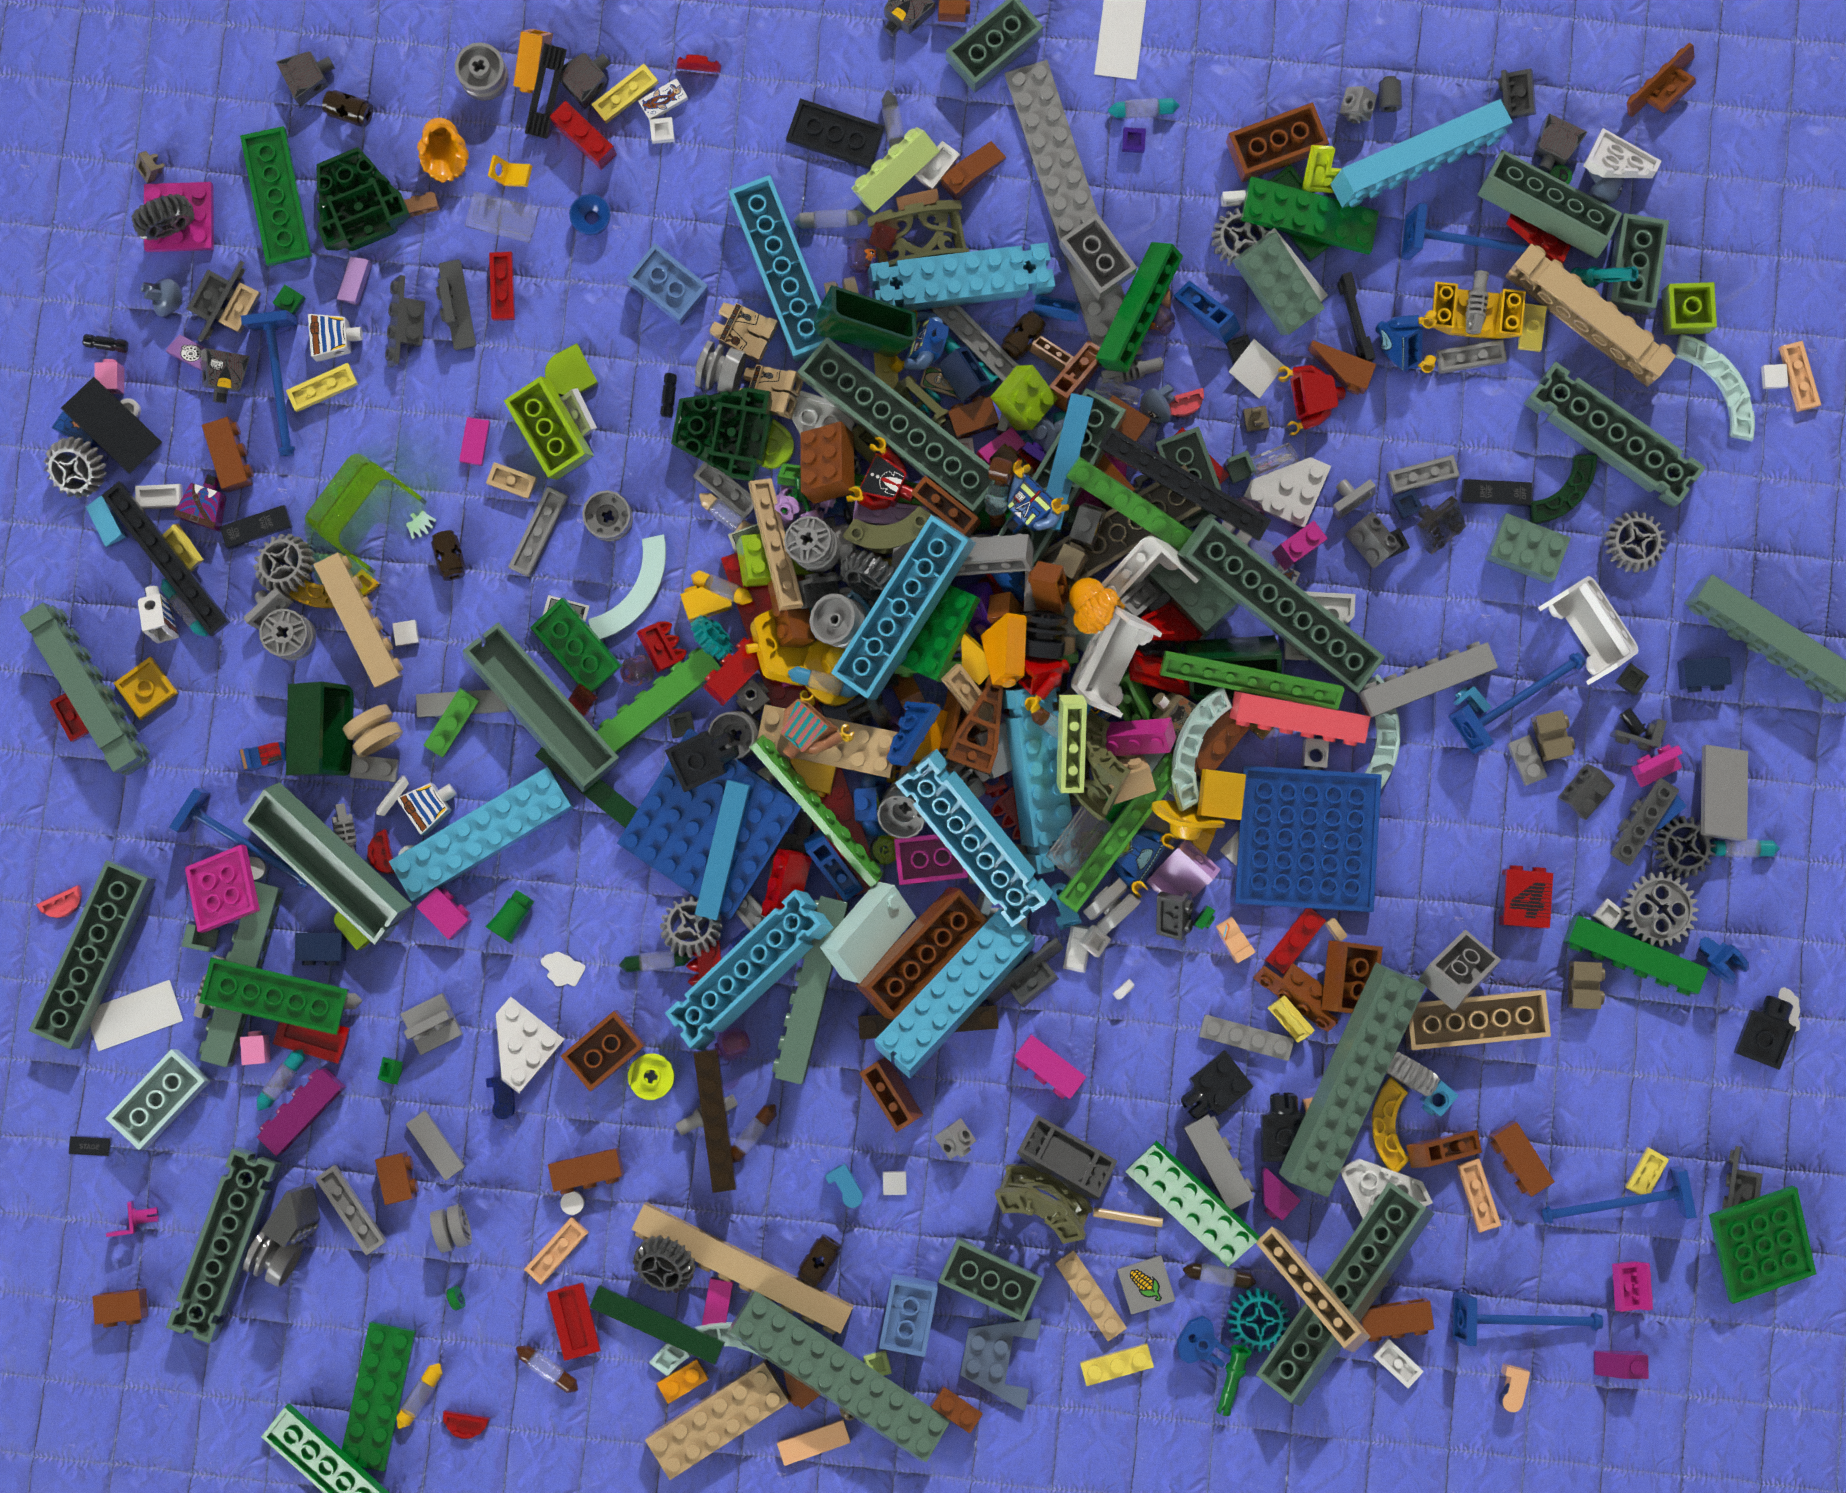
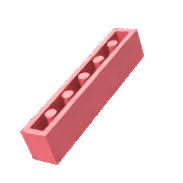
(1299, 717)

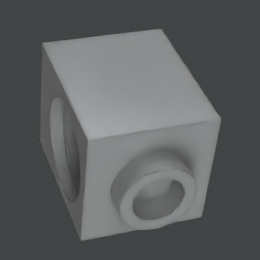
(1318, 745)

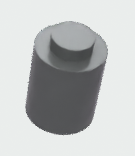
(1390, 94)

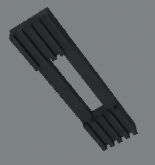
(552, 58)
(1347, 287)

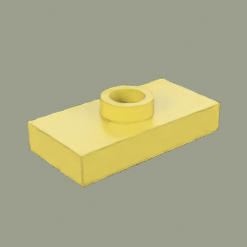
(1532, 328)
(1291, 1019)
(1647, 1172)

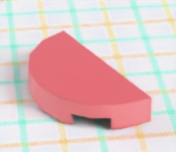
(1187, 403)
(62, 904)

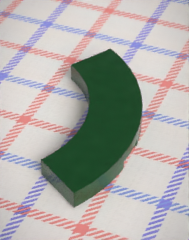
(1569, 495)

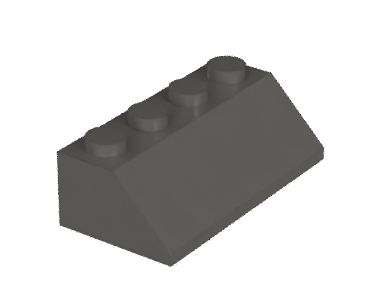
(294, 1216)

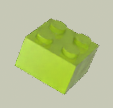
(1689, 308)
(1024, 397)

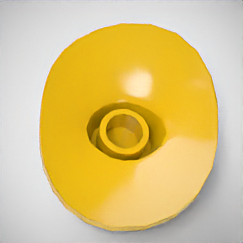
(823, 658)
(1185, 824)

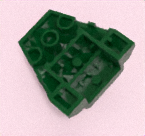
(356, 202)
(726, 430)

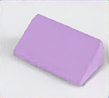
(354, 280)

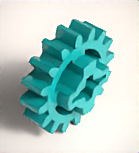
(711, 637)

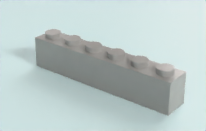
(989, 555)
(1427, 680)

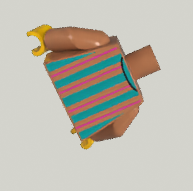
(809, 729)

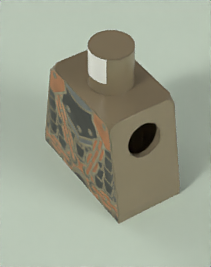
(1173, 707)

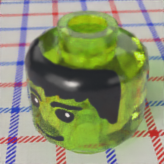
(881, 858)

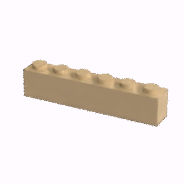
(358, 619)
(1313, 1289)

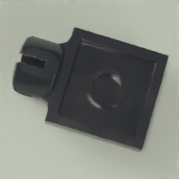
(701, 758)
(1767, 1033)
(1216, 1086)
(1279, 1126)

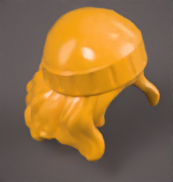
(442, 150)
(1092, 605)

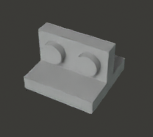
(431, 1024)

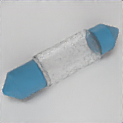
(821, 681)

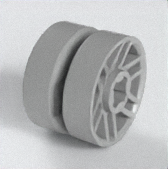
(450, 1228)

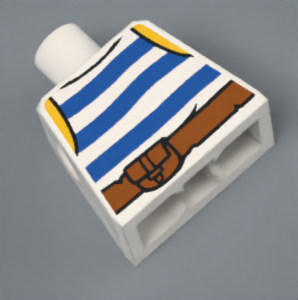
(331, 336)
(157, 616)
(427, 806)

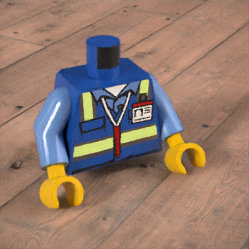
(927, 345)
(1031, 503)

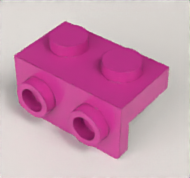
(1655, 767)
(1632, 1286)

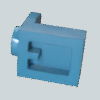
(1476, 700)

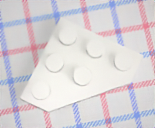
(1619, 159)
(816, 412)
(1290, 490)
(1338, 604)
(523, 1044)
(1368, 1181)

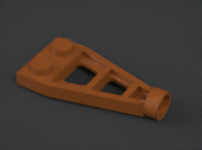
(970, 754)

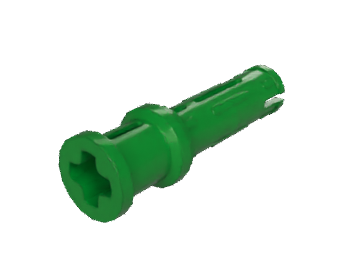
(1235, 1370)

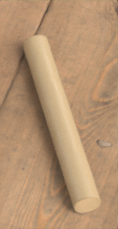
(1127, 1217)

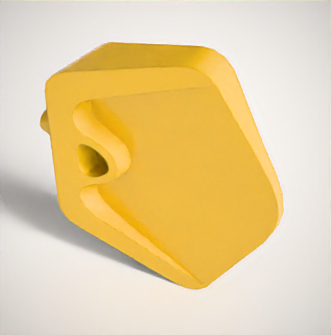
(773, 659)

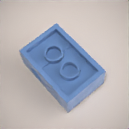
(667, 284)
(908, 1315)

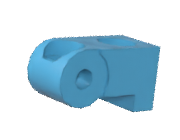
(1068, 917)
(847, 1184)

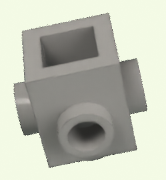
(1358, 104)
(755, 704)
(955, 1139)

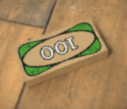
(935, 381)

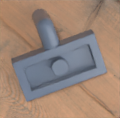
(1045, 432)

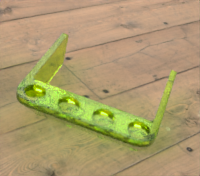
(345, 496)

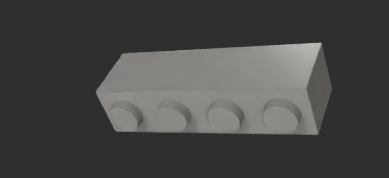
(1218, 1162)

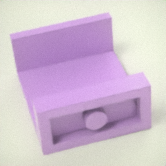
(1184, 871)

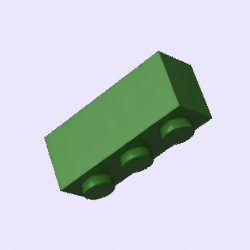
(1135, 701)

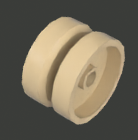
(372, 730)

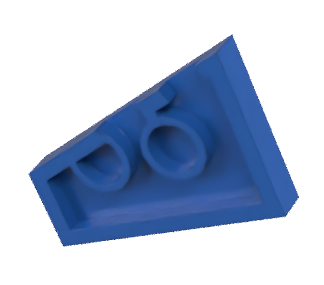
(912, 731)

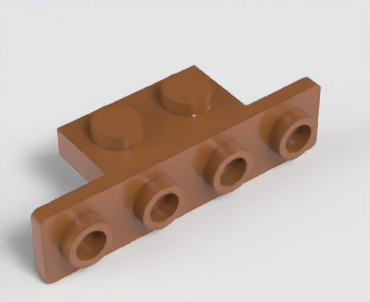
(1665, 86)
(1301, 991)

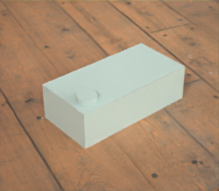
(868, 932)
(158, 1099)

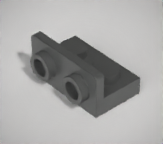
(1174, 915)

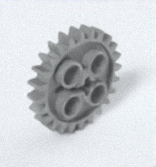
(1646, 923)

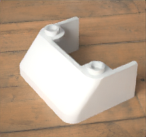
(1142, 561)
(1595, 625)
(1108, 659)

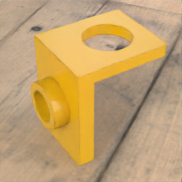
(512, 173)

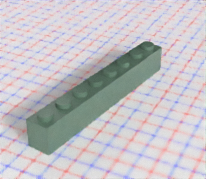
(248, 949)

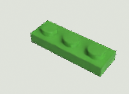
(451, 722)

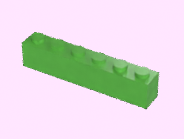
(658, 701)

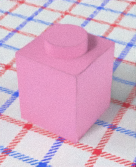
(110, 375)
(255, 1048)

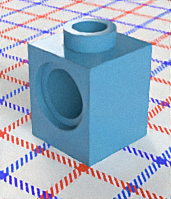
(1448, 1098)

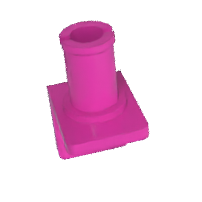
(136, 1217)

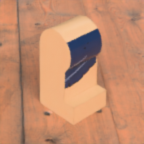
(1515, 1387)

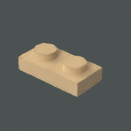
(240, 304)
(511, 480)

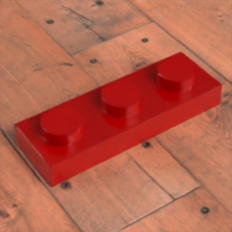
(502, 286)
(1295, 940)

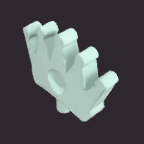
(419, 523)

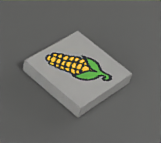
(1146, 1284)

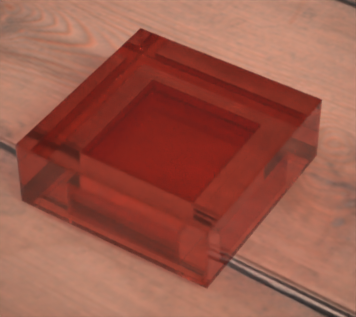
(883, 236)
(582, 699)

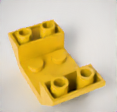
(1502, 318)

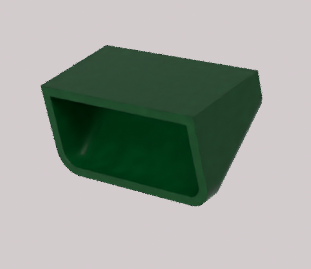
(865, 322)
(1251, 652)
(315, 729)

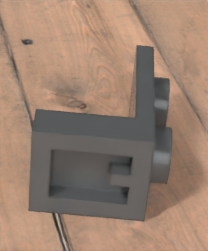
(1654, 734)

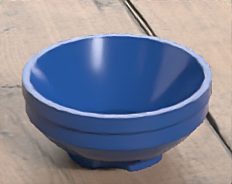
(587, 204)

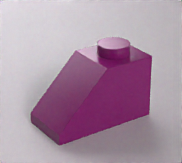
(1276, 1196)
(1621, 1364)

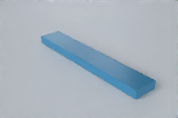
(1069, 449)
(722, 849)

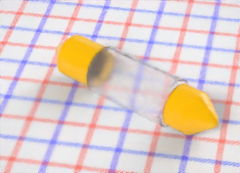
(721, 587)
(419, 1395)

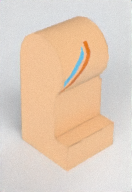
(1235, 940)

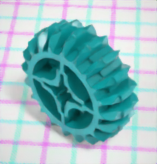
(1248, 1319)

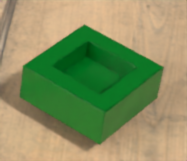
(289, 300)
(1204, 918)
(390, 1070)

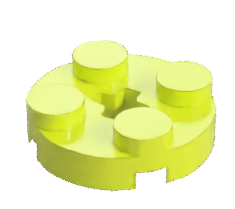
(644, 1065)

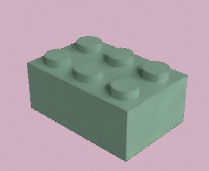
(1527, 548)

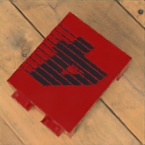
(1527, 897)

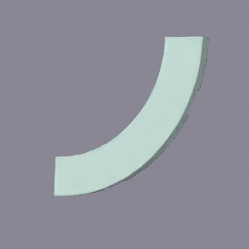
(1727, 379)
(641, 594)
(1386, 743)
(1189, 744)
(670, 1356)

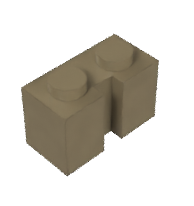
(1072, 559)
(1552, 735)
(1585, 985)

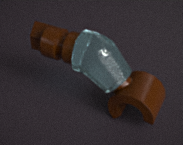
(997, 492)

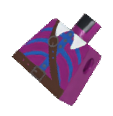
(203, 504)

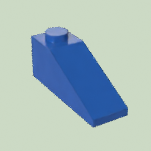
(1208, 312)
(832, 865)

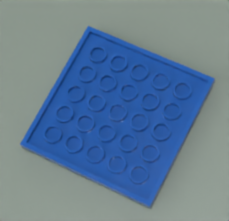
(677, 829)
(1308, 839)

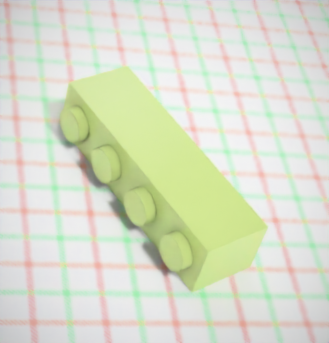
(895, 169)
(1071, 743)

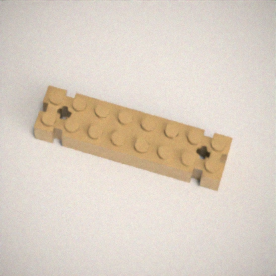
(1590, 315)

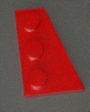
(1553, 246)
(1172, 624)

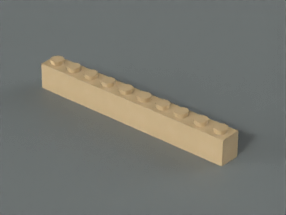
(746, 1269)

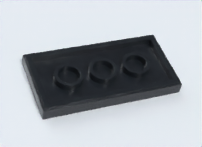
(835, 133)
(111, 425)

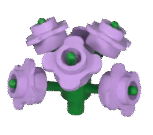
(788, 504)

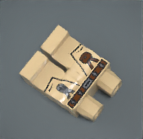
(744, 330)
(780, 385)

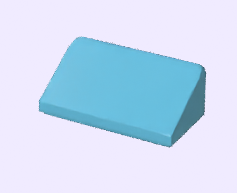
(105, 521)

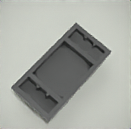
(1066, 1158)

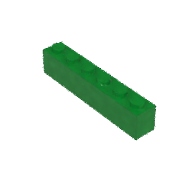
(1139, 307)
(1635, 955)

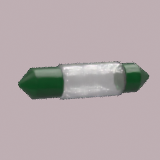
(654, 961)

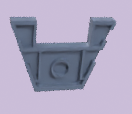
(988, 1357)

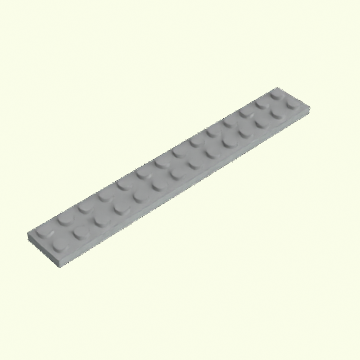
(1060, 179)

